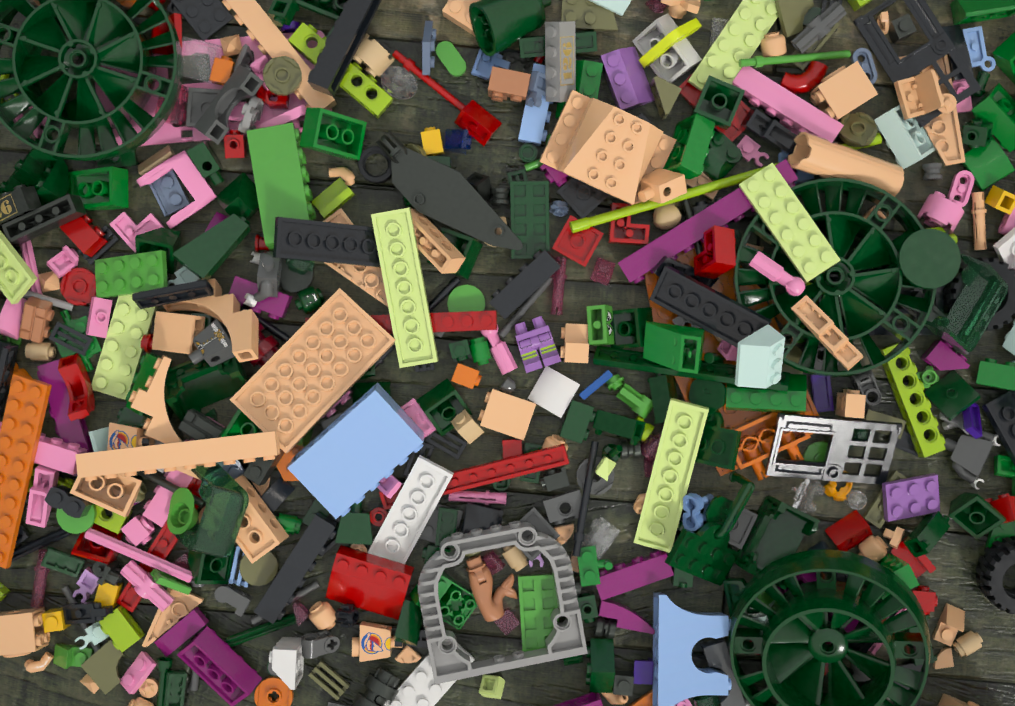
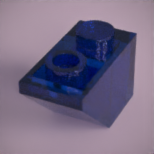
(457, 141)

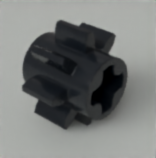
(347, 615)

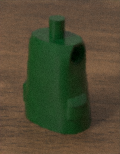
(505, 21)

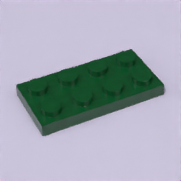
(530, 216)

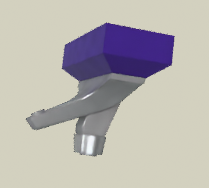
(968, 421)

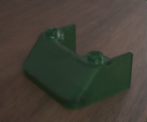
(974, 306)
(222, 514)

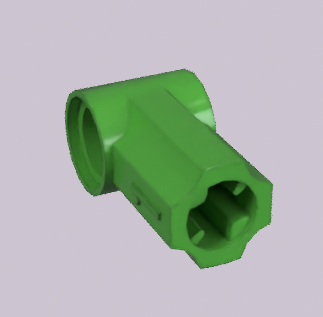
(639, 403)

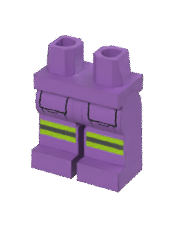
(535, 339)

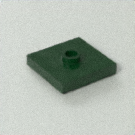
(951, 395)

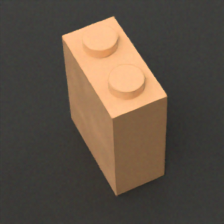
(176, 332)
(507, 414)

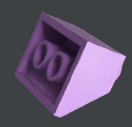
(626, 78)

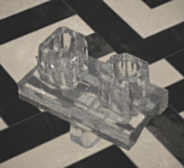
(805, 495)

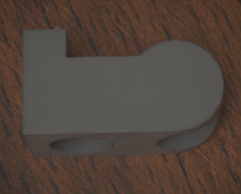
(234, 597)

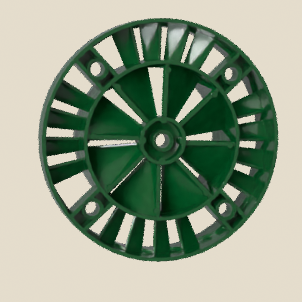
(104, 38)
(879, 285)
(799, 625)

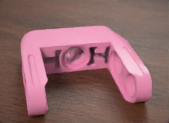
(191, 179)

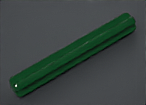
(260, 630)

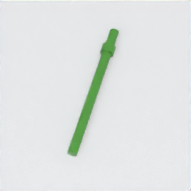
(760, 61)

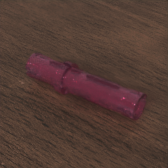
(558, 288)
(40, 582)

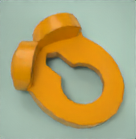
(830, 490)

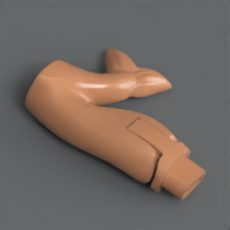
(481, 586)

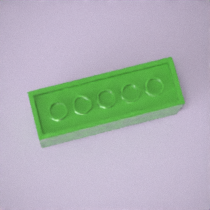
(280, 176)

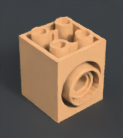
(843, 91)
(22, 632)

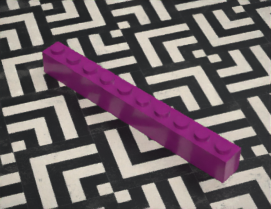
(692, 230)

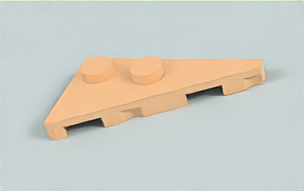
(172, 614)

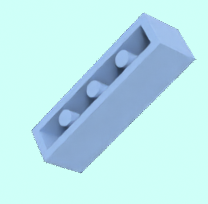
(534, 118)

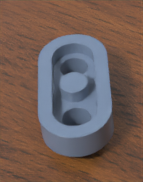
(867, 65)

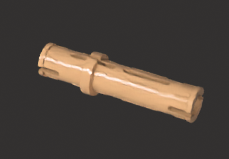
(979, 226)

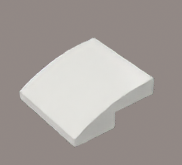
(553, 391)

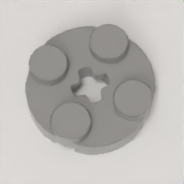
(252, 113)

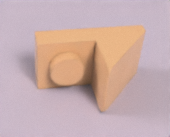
(950, 622)

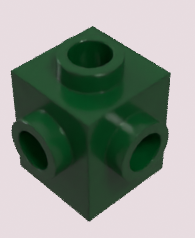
(976, 133)

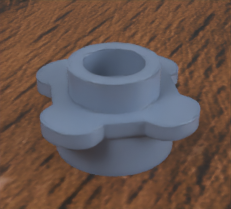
(559, 208)

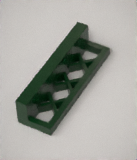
(535, 45)

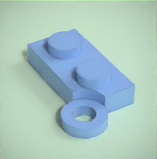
(977, 50)

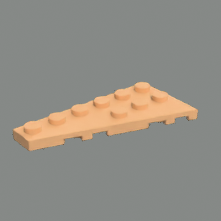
(945, 128)
(365, 277)

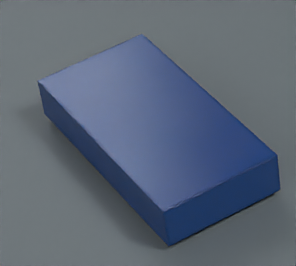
(595, 384)

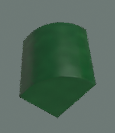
(409, 624)

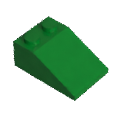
(101, 188)

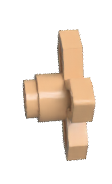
(679, 8)

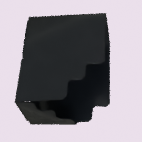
(481, 517)

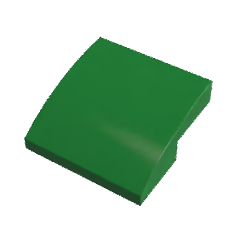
(988, 164)

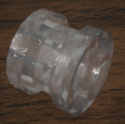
(860, 499)

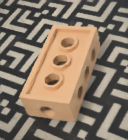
(259, 527)

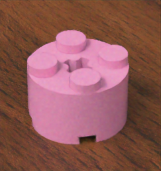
(941, 212)

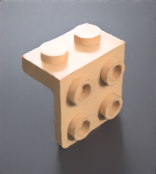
(919, 94)

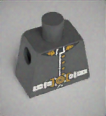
(212, 345)

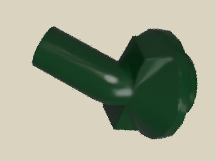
(612, 451)

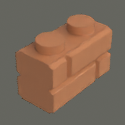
(36, 319)

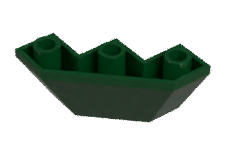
(44, 172)

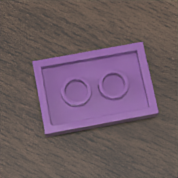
(911, 497)

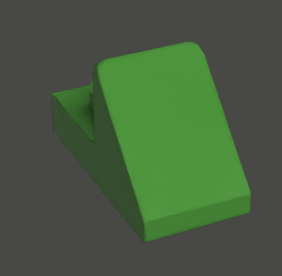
(71, 655)

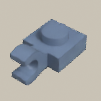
(538, 89)

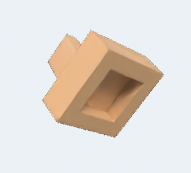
(895, 537)

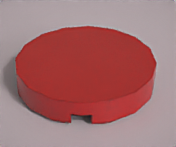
(78, 286)

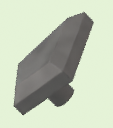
(244, 58)

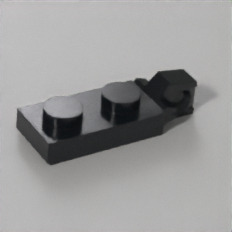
(85, 612)

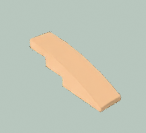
(826, 332)

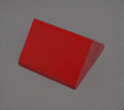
(94, 551)

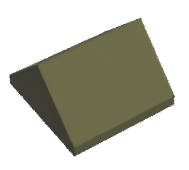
(664, 95)

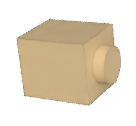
(467, 426)

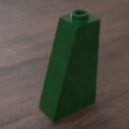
(213, 247)

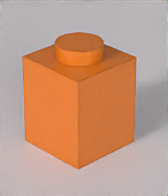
(222, 70)
(466, 376)

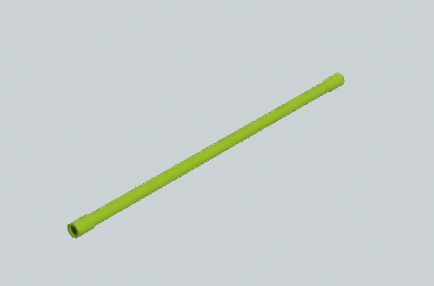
(586, 223)

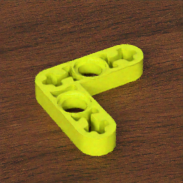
(669, 40)

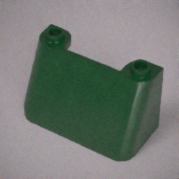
(200, 385)
(774, 535)

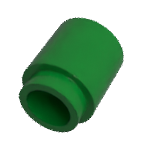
(480, 351)
(290, 523)

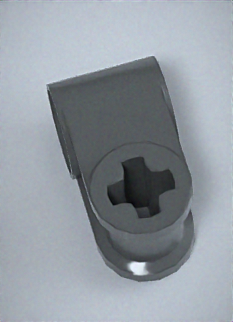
(866, 386)
(319, 644)

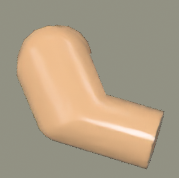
(344, 173)
(638, 504)
(36, 666)
(615, 699)

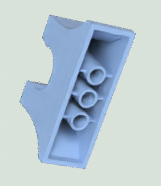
(673, 640)

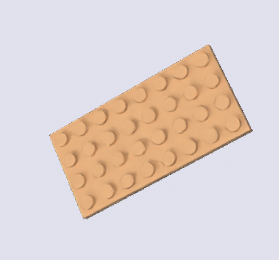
(313, 370)

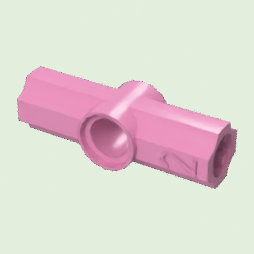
(146, 585)

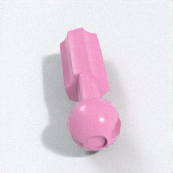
(775, 272)
(500, 351)

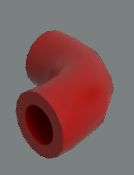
(805, 81)

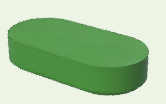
(451, 58)

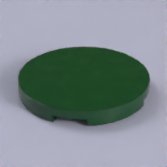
(929, 258)

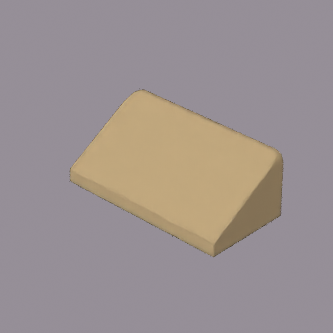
(155, 160)

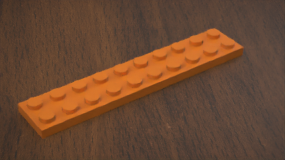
(18, 449)

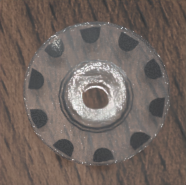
(399, 82)

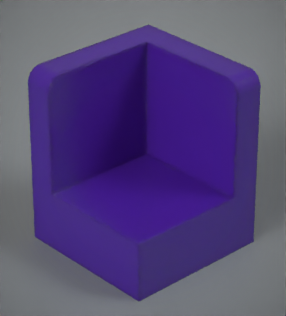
(643, 671)

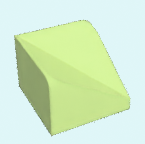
(605, 467)
(491, 686)

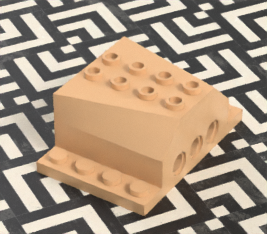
(605, 147)

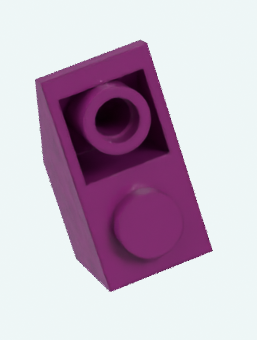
(943, 358)

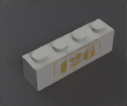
(560, 60)

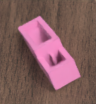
(38, 510)

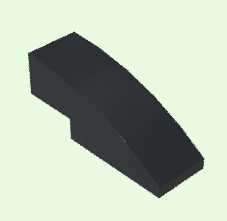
(956, 36)
(770, 131)

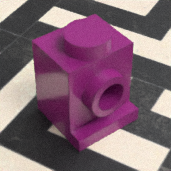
(554, 175)

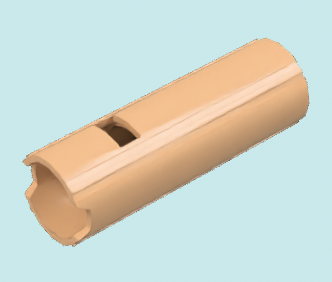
(835, 160)

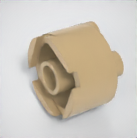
(372, 56)

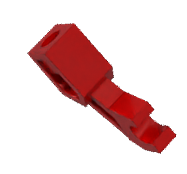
(281, 103)

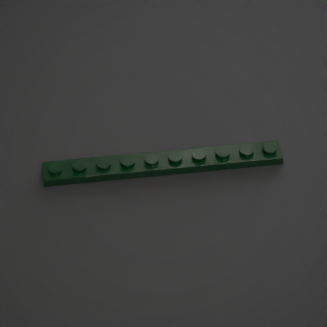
(713, 372)

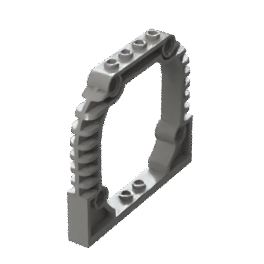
(566, 637)

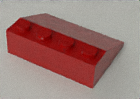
(369, 582)

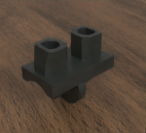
(109, 572)

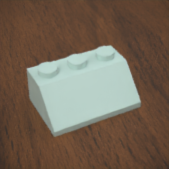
(904, 137)
(760, 359)

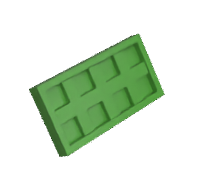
(130, 274)
(537, 602)

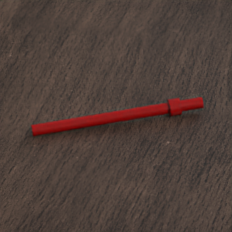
(410, 65)

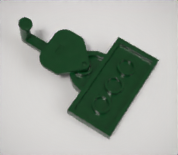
(718, 444)
(706, 552)

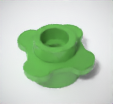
(933, 377)
(615, 382)

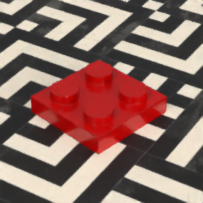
(577, 245)

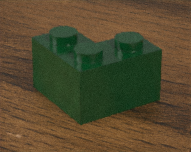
(601, 667)

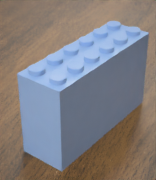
(357, 451)

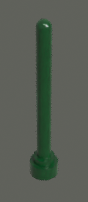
(163, 665)

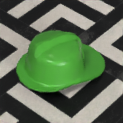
(182, 512)

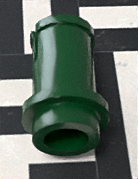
(982, 80)

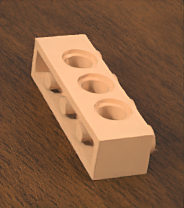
(435, 245)

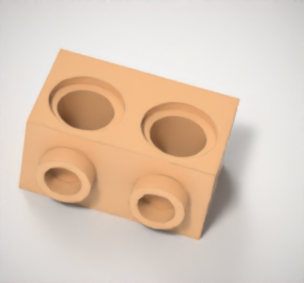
(850, 404)

